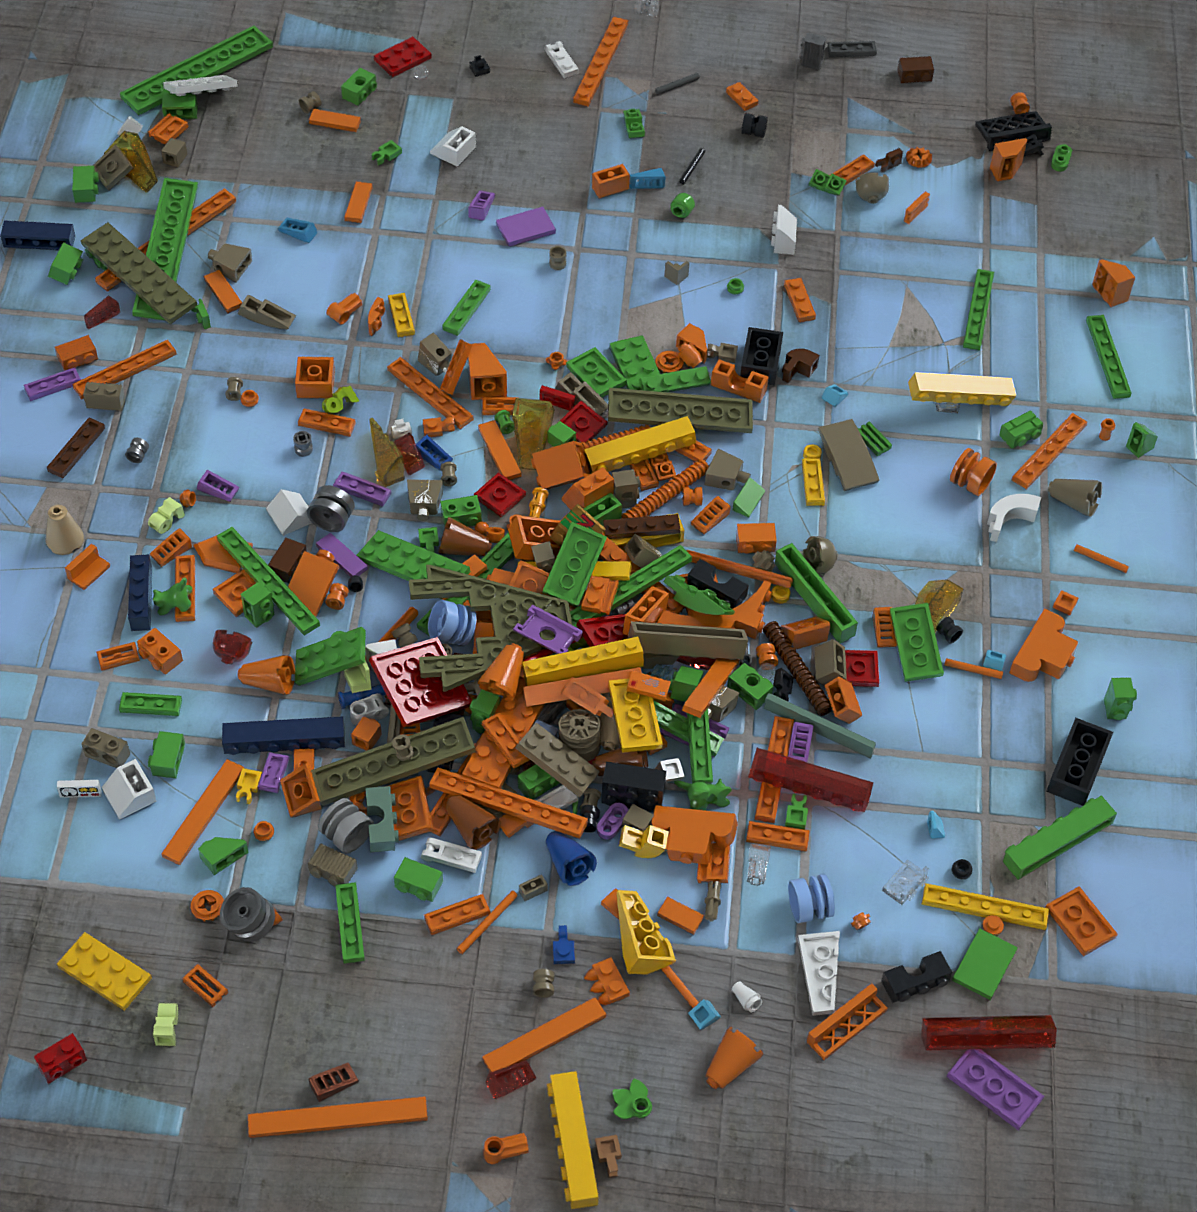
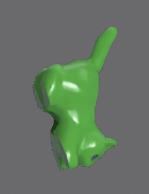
(173, 597)
(702, 794)

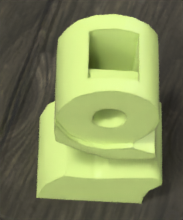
(163, 518)
(164, 1027)

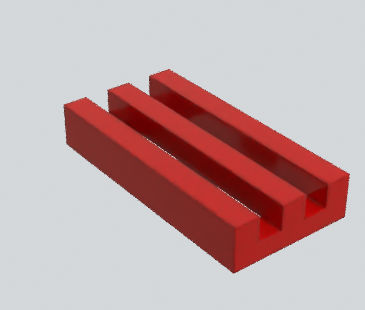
(557, 398)

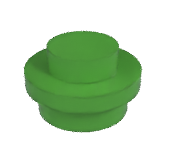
(735, 286)

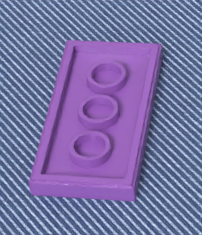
(995, 1087)

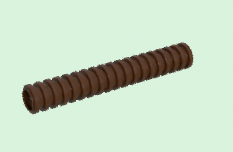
(797, 668)

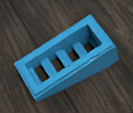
(648, 179)
(304, 230)

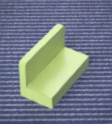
(358, 678)

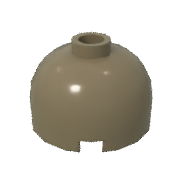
(872, 187)
(820, 554)

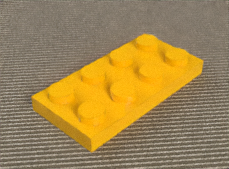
(634, 718)
(104, 971)

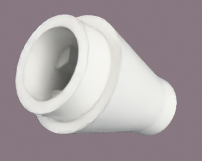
(747, 997)

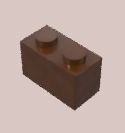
(915, 69)
(287, 559)

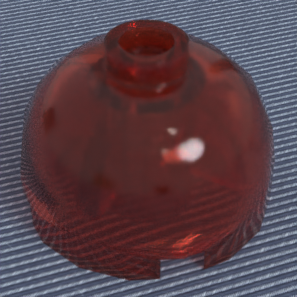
(231, 647)

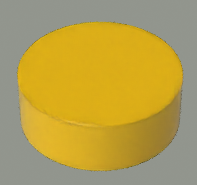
(812, 451)
(780, 594)

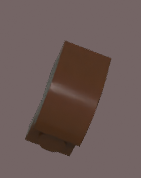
(799, 361)

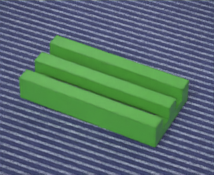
(875, 437)

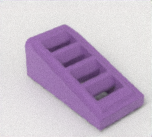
(480, 206)
(209, 476)
(804, 732)

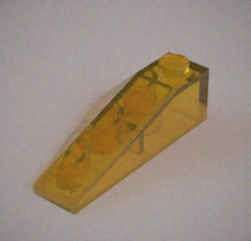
(387, 457)
(941, 597)

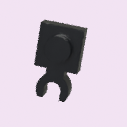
(783, 683)

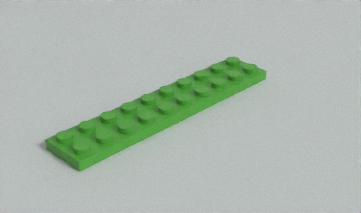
(204, 64)
(169, 234)

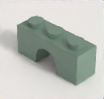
(382, 835)

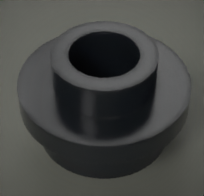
(962, 864)

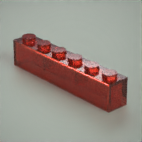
(810, 780)
(988, 1032)

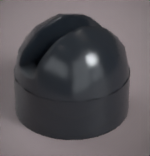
(355, 583)

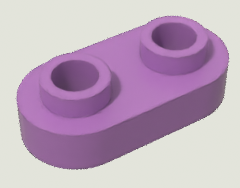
(611, 822)

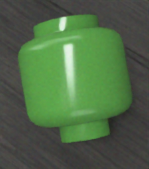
(682, 205)

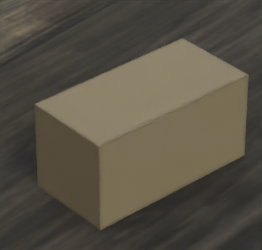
(533, 887)

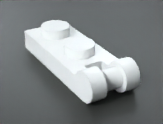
(561, 59)
(451, 855)

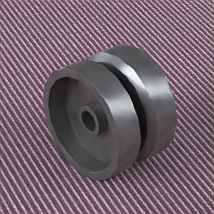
(330, 508)
(247, 914)

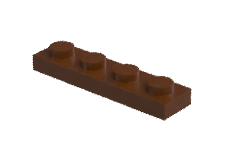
(75, 447)
(642, 526)

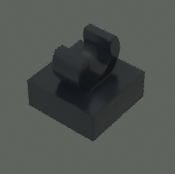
(479, 66)

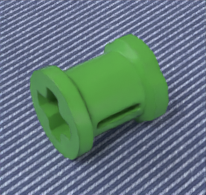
(504, 421)

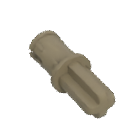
(712, 901)

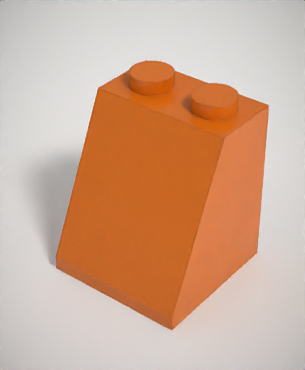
(485, 373)
(560, 465)
(589, 489)

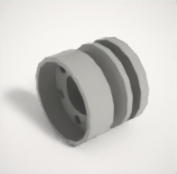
(345, 825)

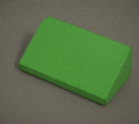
(748, 498)

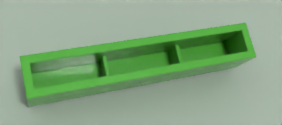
(816, 592)
(1059, 837)

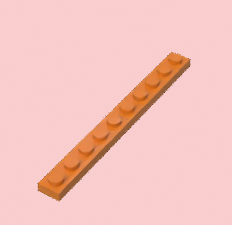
(200, 216)

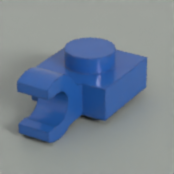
(563, 949)

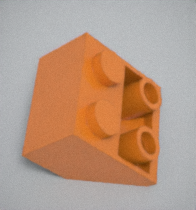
(1007, 158)
(1113, 282)

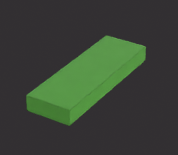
(150, 704)

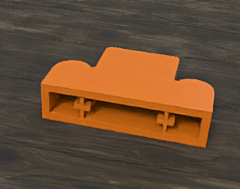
(1045, 649)
(694, 832)

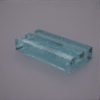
(663, 671)

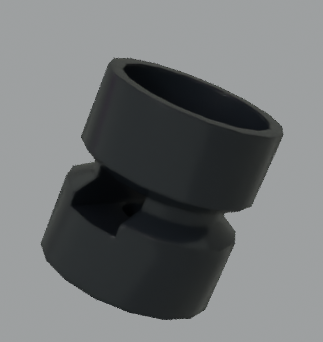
(754, 125)

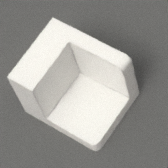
(130, 125)
(673, 769)

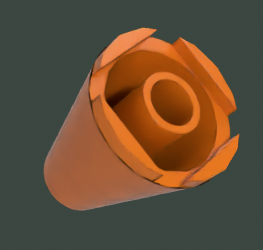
(504, 673)
(269, 674)
(731, 1059)

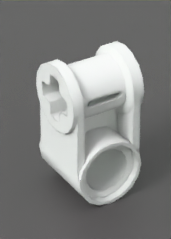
(369, 708)

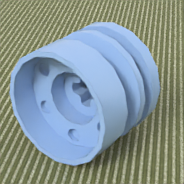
(452, 622)
(815, 897)

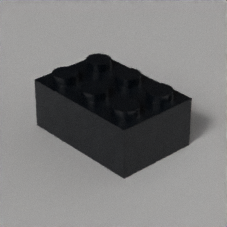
(762, 353)
(633, 786)

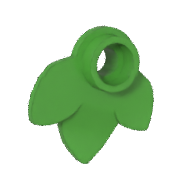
(630, 1099)

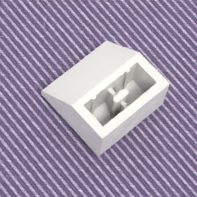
(455, 145)
(784, 231)
(128, 789)

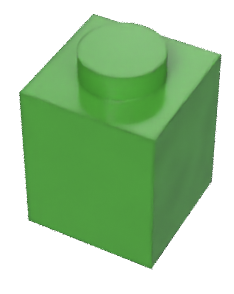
(560, 434)

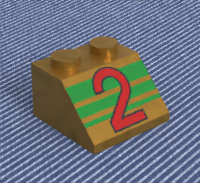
(578, 516)

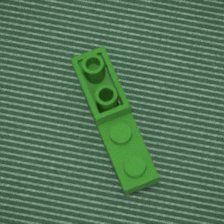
(697, 600)

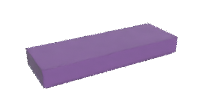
(51, 384)
(362, 488)
(343, 556)

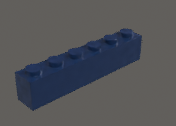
(283, 735)

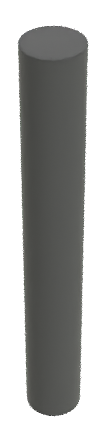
(677, 83)

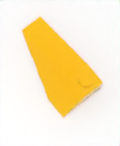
(641, 940)

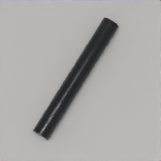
(691, 167)

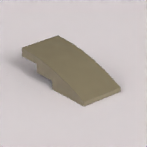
(848, 454)

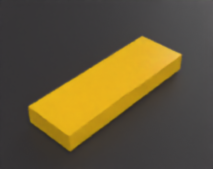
(401, 315)
(813, 482)

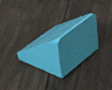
(834, 395)
(994, 660)
(935, 826)
(704, 1014)

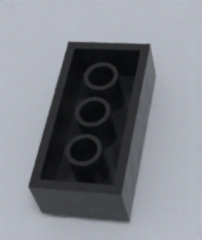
(1079, 761)

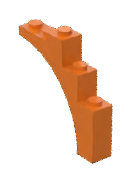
(746, 616)

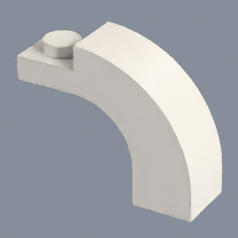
(1012, 507)

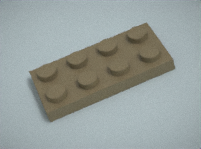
(557, 759)

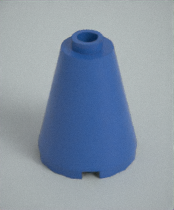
(570, 858)

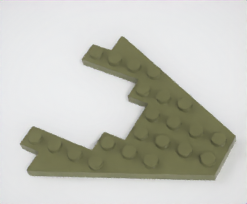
(507, 608)

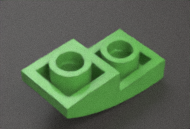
(633, 123)
(827, 183)

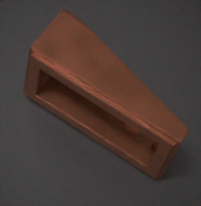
(328, 1091)

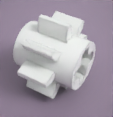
(400, 428)

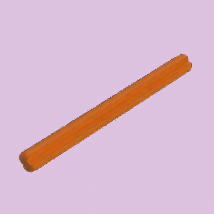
(743, 570)

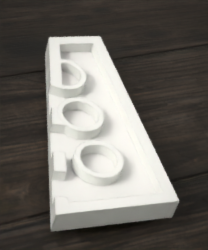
(819, 963)

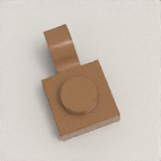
(609, 1151)

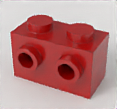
(60, 1058)

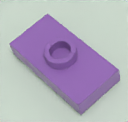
(273, 772)

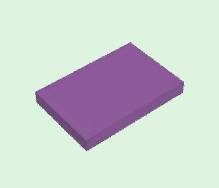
(525, 226)

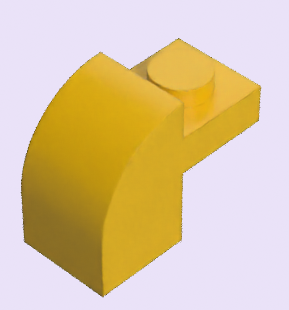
(644, 844)

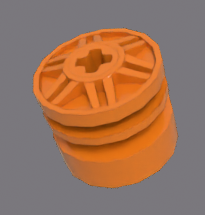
(973, 471)

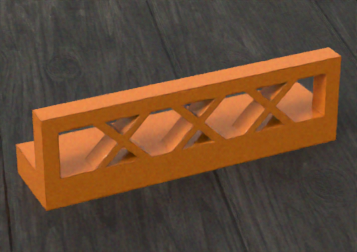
(843, 1014)

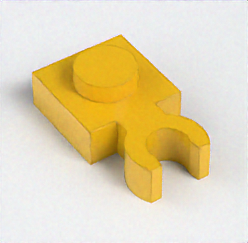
(248, 783)

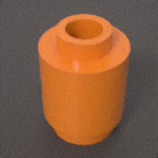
(689, 355)

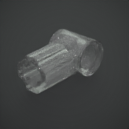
(758, 862)

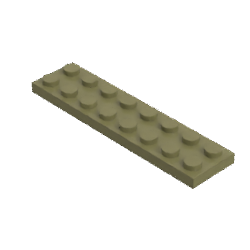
(139, 273)
(663, 407)
(382, 766)

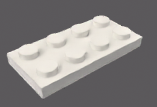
(197, 85)

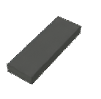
(851, 49)

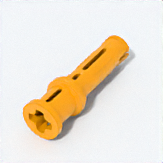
(537, 503)

